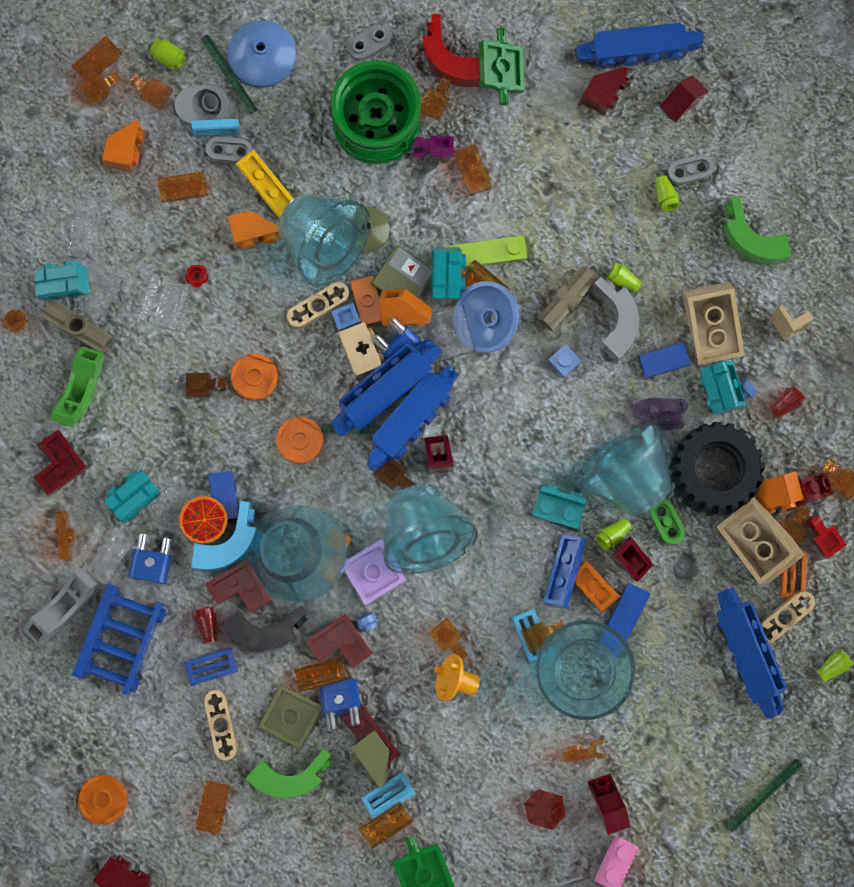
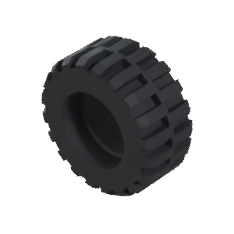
(739, 447)

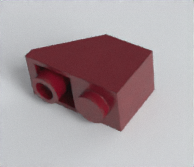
(603, 90)
(814, 489)
(609, 804)
(119, 874)

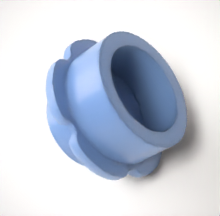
(747, 388)
(367, 622)

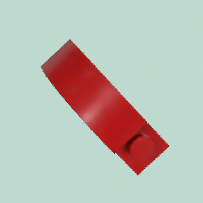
(459, 70)

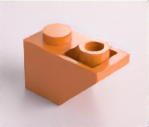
(122, 147)
(252, 229)
(404, 307)
(780, 491)

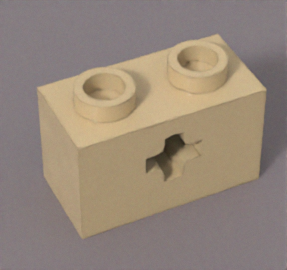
(351, 340)

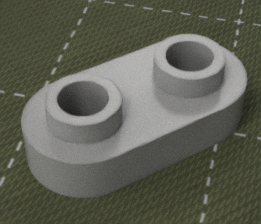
(371, 44)
(229, 147)
(689, 169)

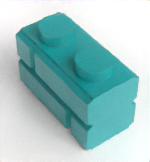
(446, 272)
(62, 281)
(722, 388)
(131, 496)

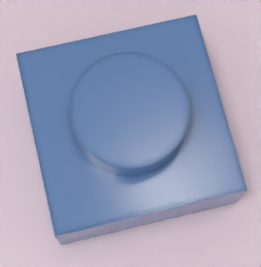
(346, 317)
(564, 361)

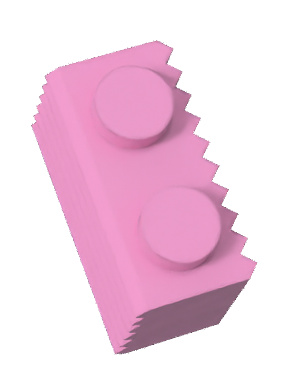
(616, 863)

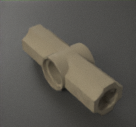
(567, 298)
(65, 319)

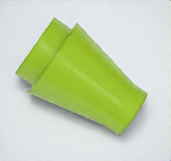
(666, 194)
(621, 277)
(612, 535)
(835, 665)

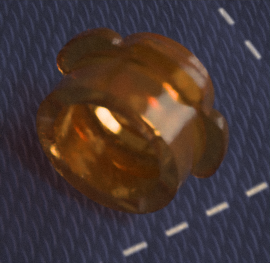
(11, 316)

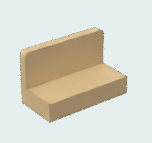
(786, 326)

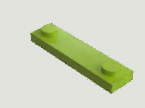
(494, 251)

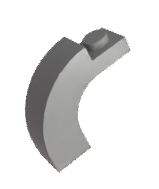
(626, 315)
(61, 609)

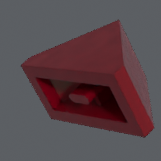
(683, 98)
(438, 454)
(632, 559)

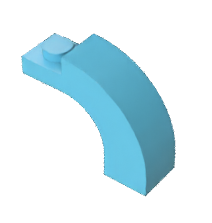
(225, 555)

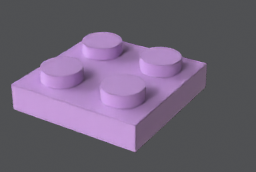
(370, 574)

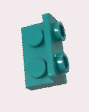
(559, 507)

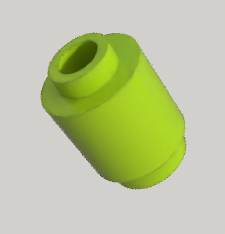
(167, 54)

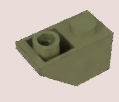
(374, 756)

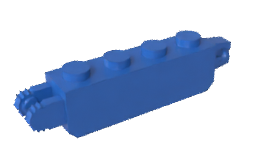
(639, 45)
(384, 386)
(410, 417)
(751, 652)

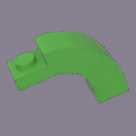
(749, 244)
(80, 388)
(278, 785)

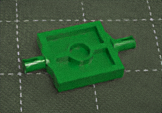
(501, 66)
(422, 867)

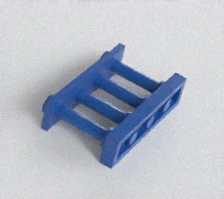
(94, 643)

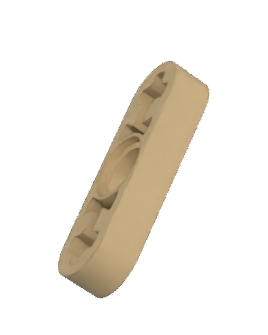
(336, 302)
(775, 634)
(211, 720)

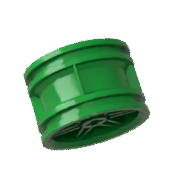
(367, 80)

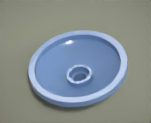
(266, 66)
(480, 303)

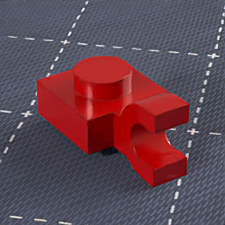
(827, 539)

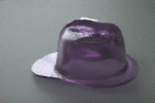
(662, 412)

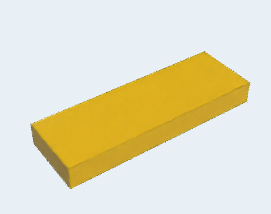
(264, 182)

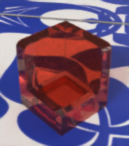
(545, 809)

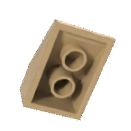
(714, 323)
(760, 542)

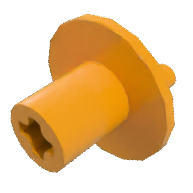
(453, 679)

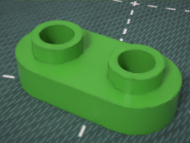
(668, 521)

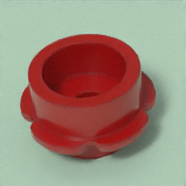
(192, 271)

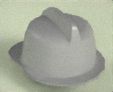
(202, 103)

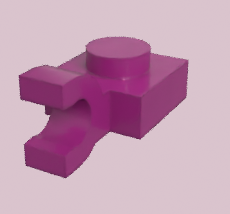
(437, 146)

